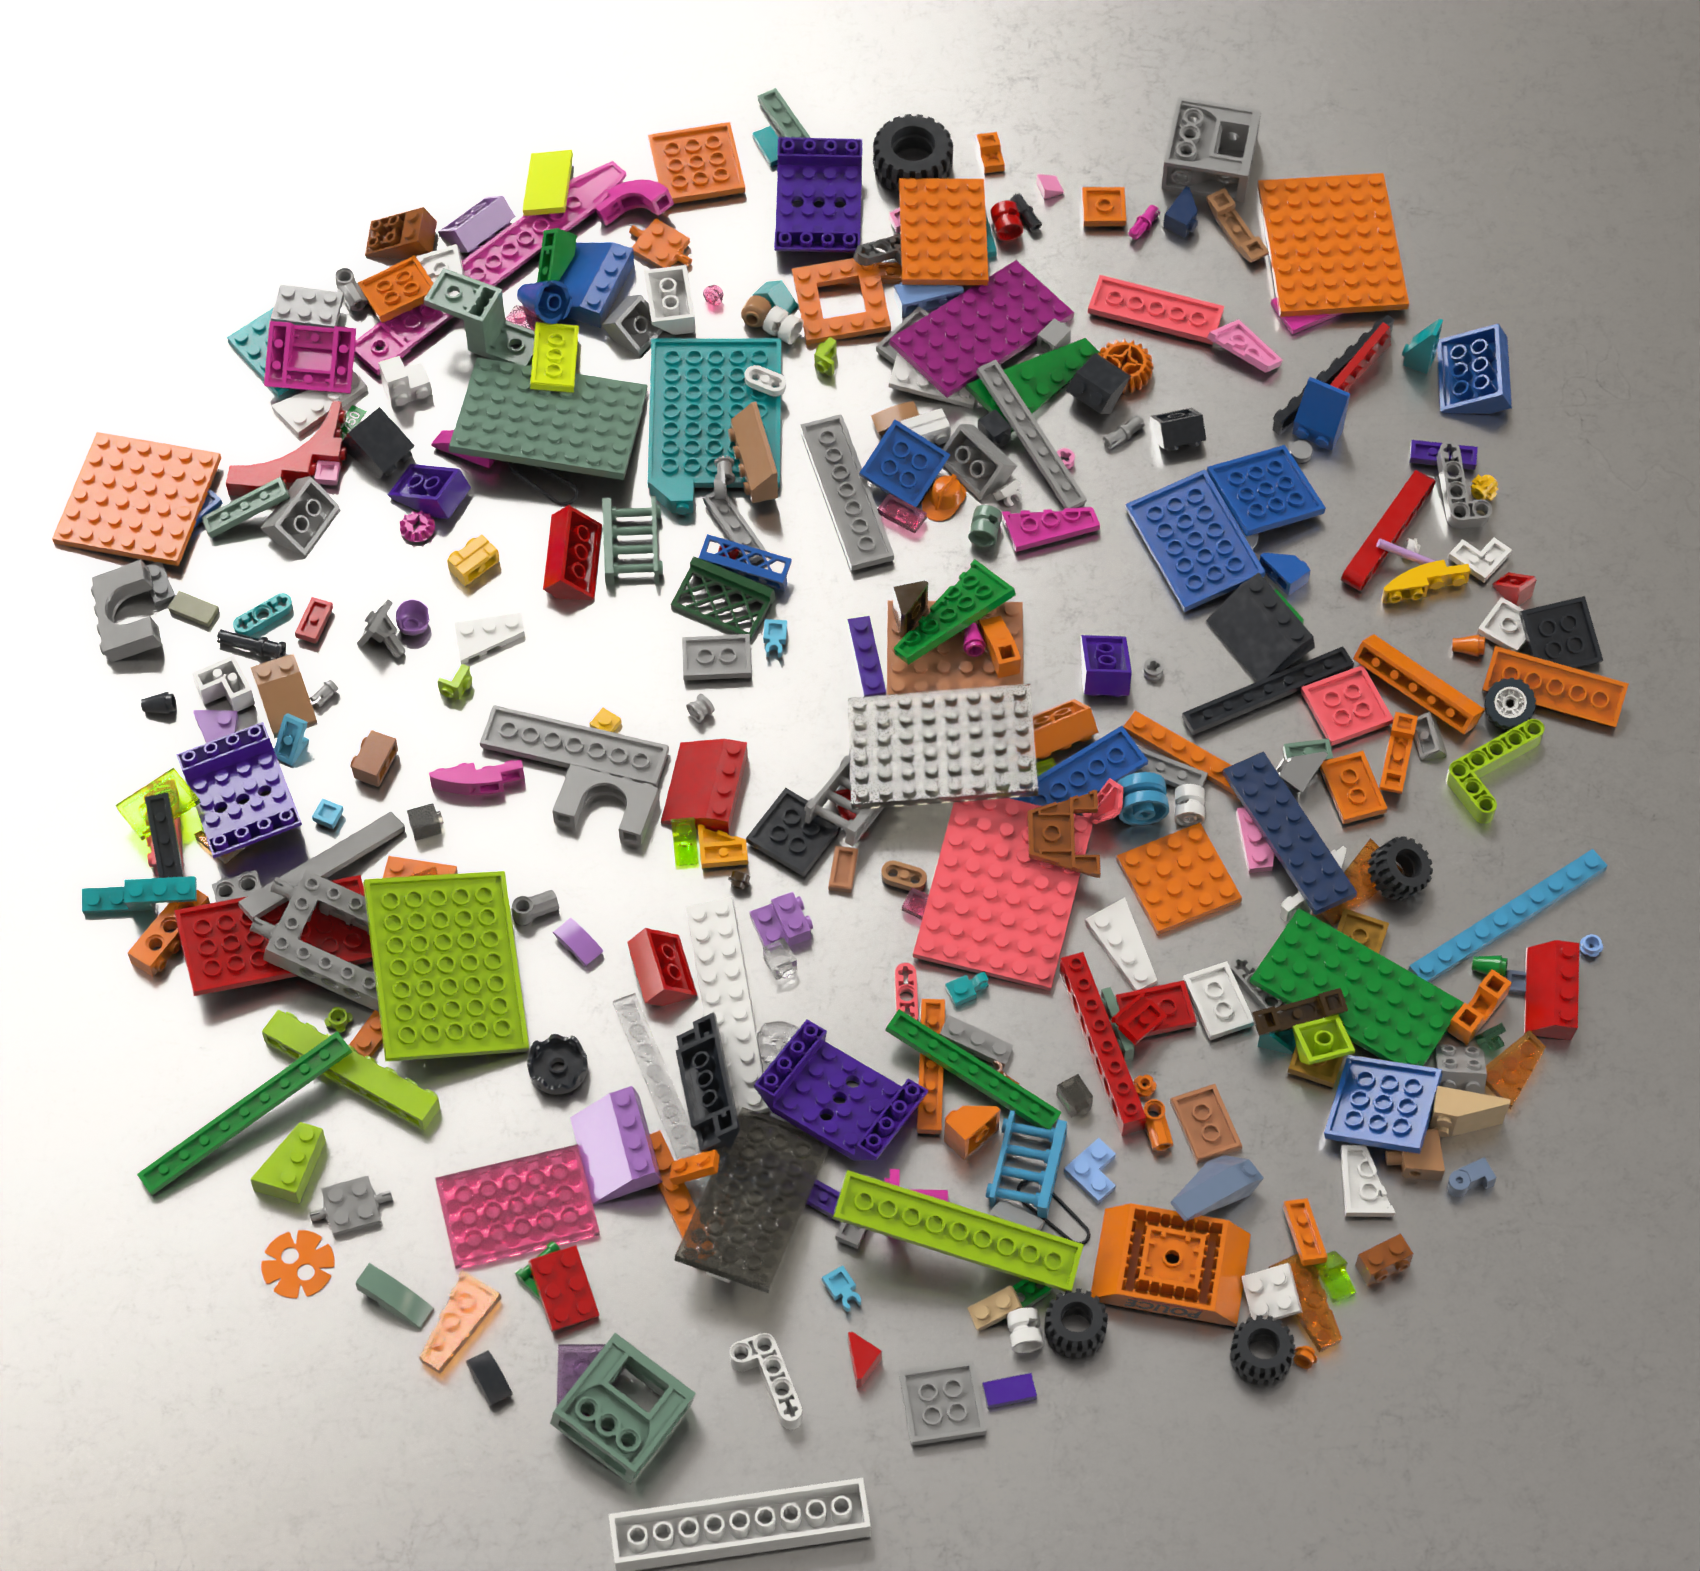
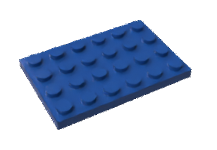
(1194, 540)

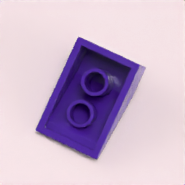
(431, 489)
(1105, 665)

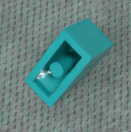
(674, 493)

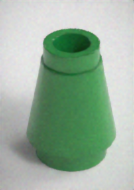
(1485, 964)

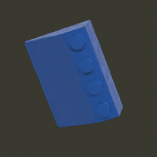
(596, 279)
(1474, 372)

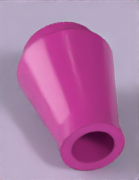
(973, 641)

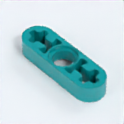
(265, 606)

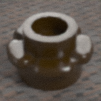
(739, 880)

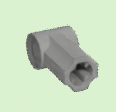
(352, 292)
(535, 906)

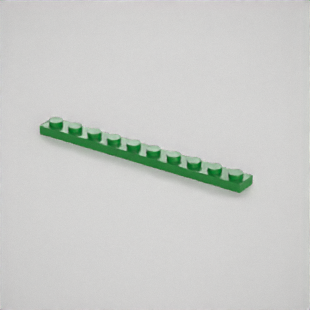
(244, 1113)

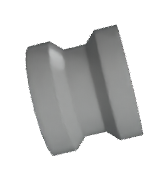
(700, 707)

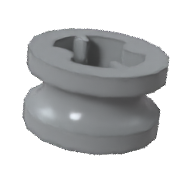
(1148, 674)

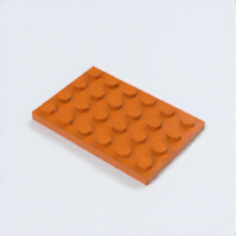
(943, 231)

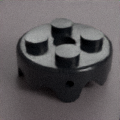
(552, 1050)

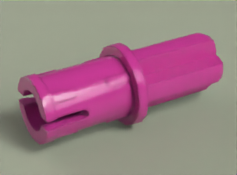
(1144, 222)

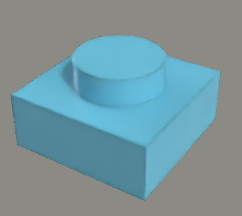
(327, 813)

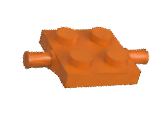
(660, 245)

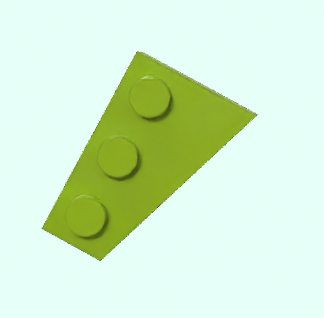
(291, 1164)

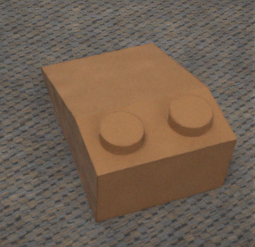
(282, 691)

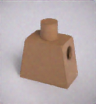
(1424, 1166)

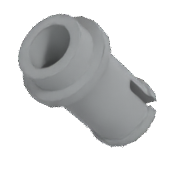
(325, 692)

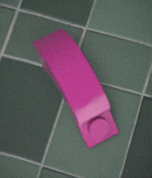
(631, 195)

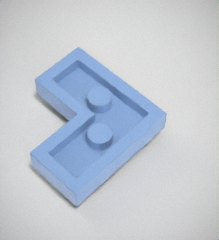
(1086, 1170)

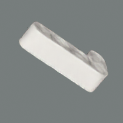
(773, 1382)

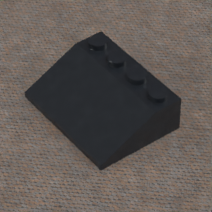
(1260, 629)

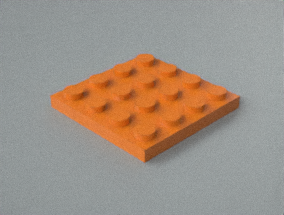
(697, 162)
(1178, 878)

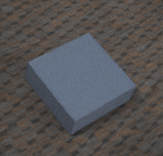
(1518, 984)

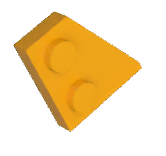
(721, 849)

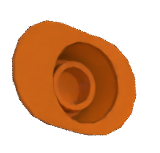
(943, 498)

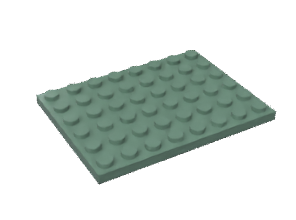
(546, 428)

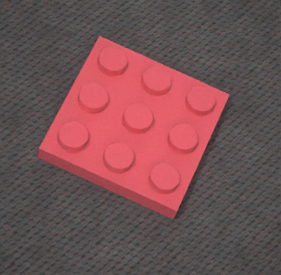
(1347, 705)

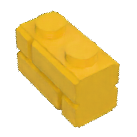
(473, 559)

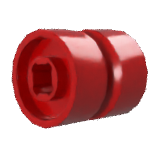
(1006, 220)

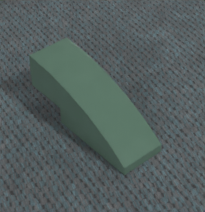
(393, 1296)

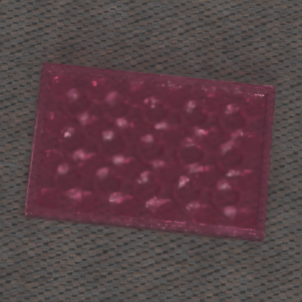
(516, 1206)

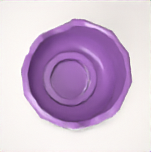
(412, 617)

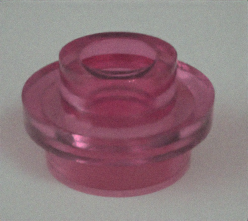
(713, 294)

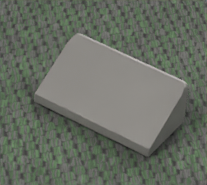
(1429, 738)

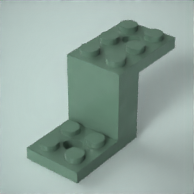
(483, 317)

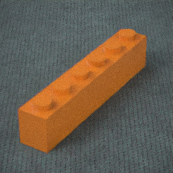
(1418, 684)

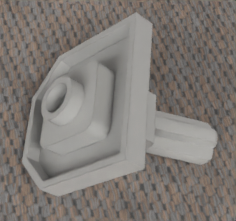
(382, 629)

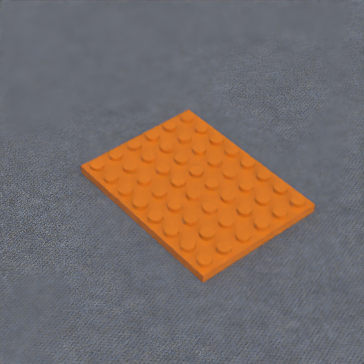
(1332, 245)

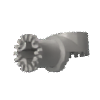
(723, 477)

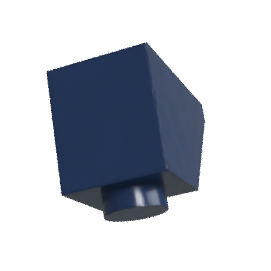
(1182, 214)

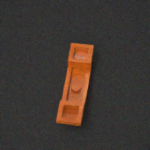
(1398, 752)

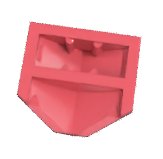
(1109, 802)

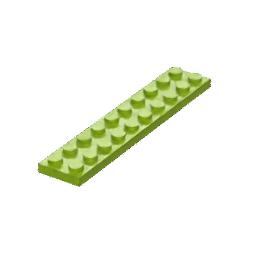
(958, 1231)

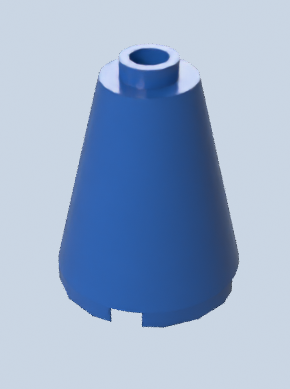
(546, 300)

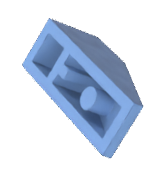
(924, 296)

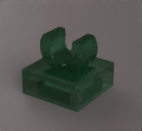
(1492, 1037)

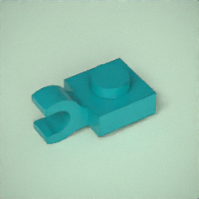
(963, 990)

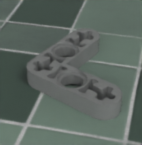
(867, 253)

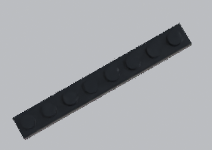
(1285, 417)
(1267, 690)

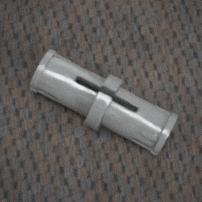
(1124, 431)

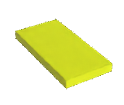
(547, 182)
(554, 357)

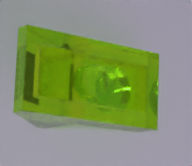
(684, 841)
(1335, 1277)

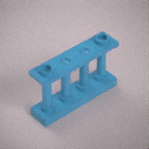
(1046, 1178)

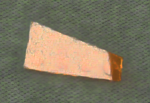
(463, 1314)

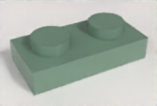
(1307, 747)

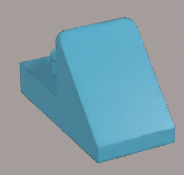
(291, 739)

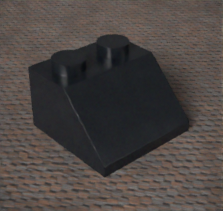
(1098, 384)
(1178, 428)

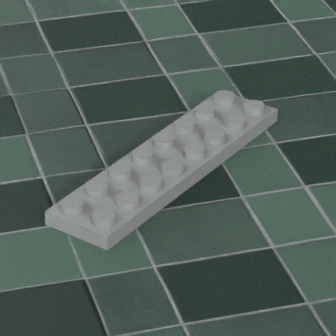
(846, 492)
(574, 744)

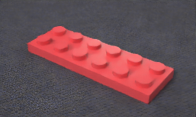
(1155, 309)

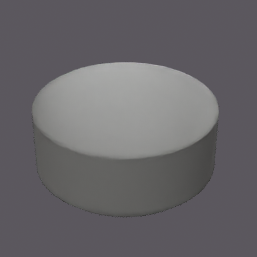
(1301, 451)

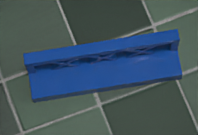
(749, 571)

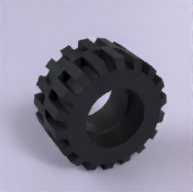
(1412, 860)
(1076, 1304)
(1259, 1368)

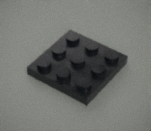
(1562, 633)
(788, 837)

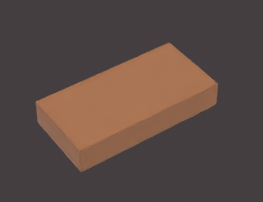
(843, 869)

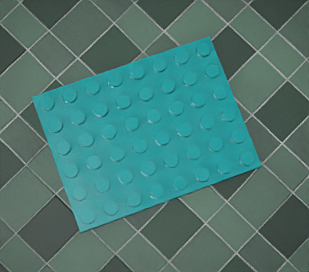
(696, 394)

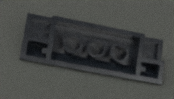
(707, 1085)

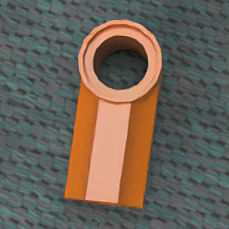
(1157, 1126)

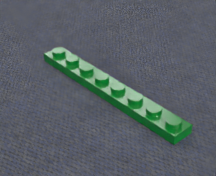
(972, 1071)

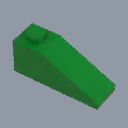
(556, 254)

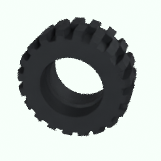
(912, 133)

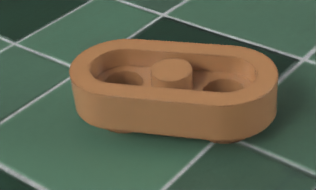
(905, 874)

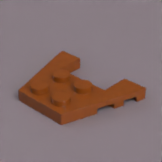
(1053, 838)

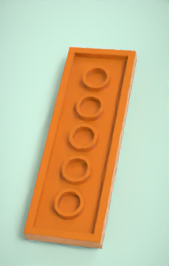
(1561, 686)

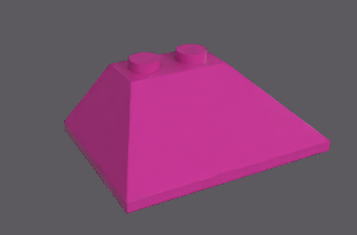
(310, 357)

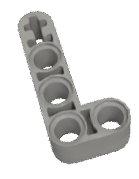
(1457, 484)

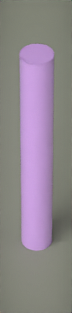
(1405, 553)

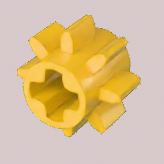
(1484, 487)

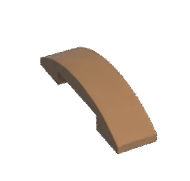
(1234, 227)

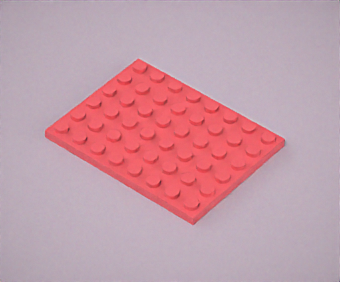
(992, 902)

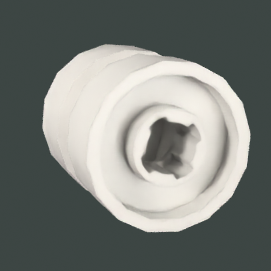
(786, 327)
(1189, 804)
(1025, 1330)

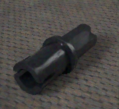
(1026, 213)

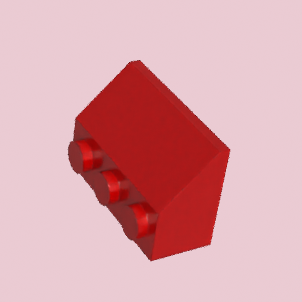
(661, 967)

